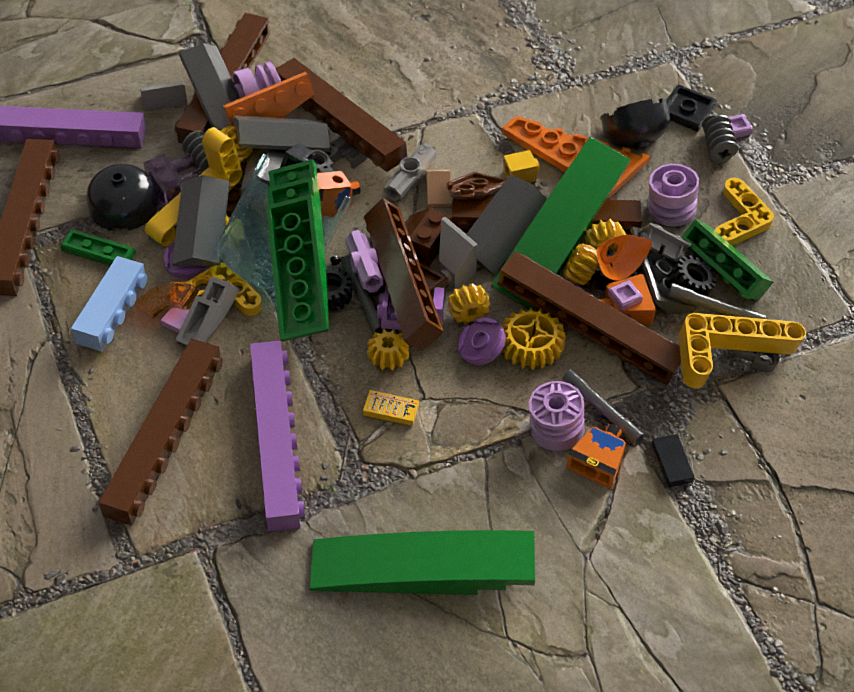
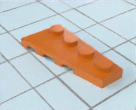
(274, 100)

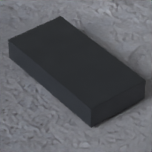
(673, 460)

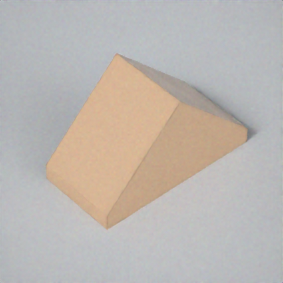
(436, 188)

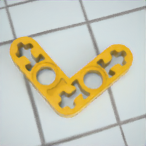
(749, 215)
(240, 300)

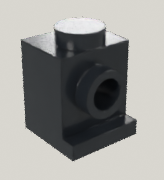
(296, 154)

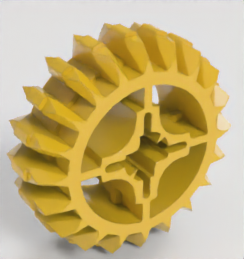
(544, 346)

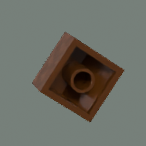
(425, 233)

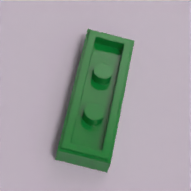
(95, 248)

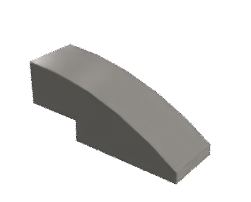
(207, 311)

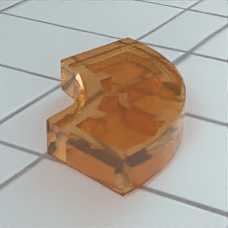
(165, 297)

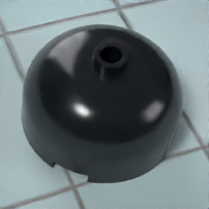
(636, 123)
(122, 197)

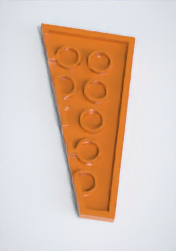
(562, 148)

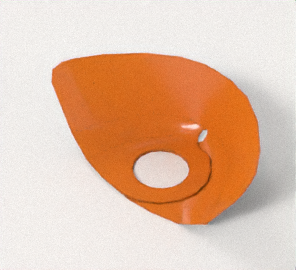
(627, 258)

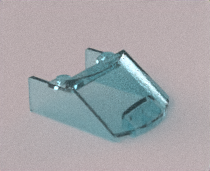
(245, 239)

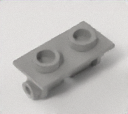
(672, 244)

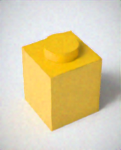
(521, 166)

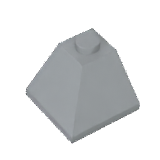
(456, 254)

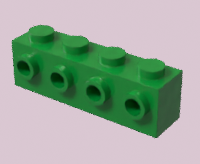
(727, 260)

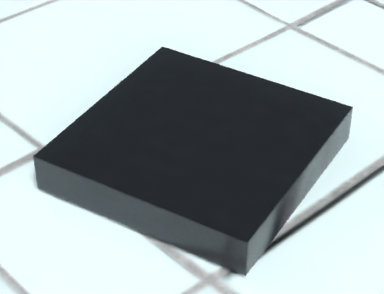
(689, 107)

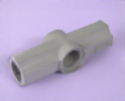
(410, 172)

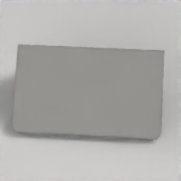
(164, 95)

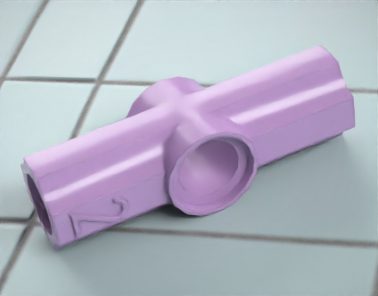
(364, 261)

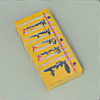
(391, 408)

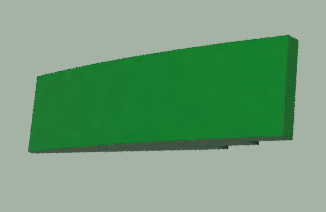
(570, 209)
(297, 250)
(424, 562)

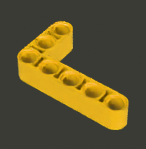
(222, 165)
(709, 331)

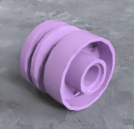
(247, 83)
(673, 194)
(556, 415)

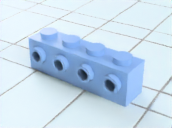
(109, 304)

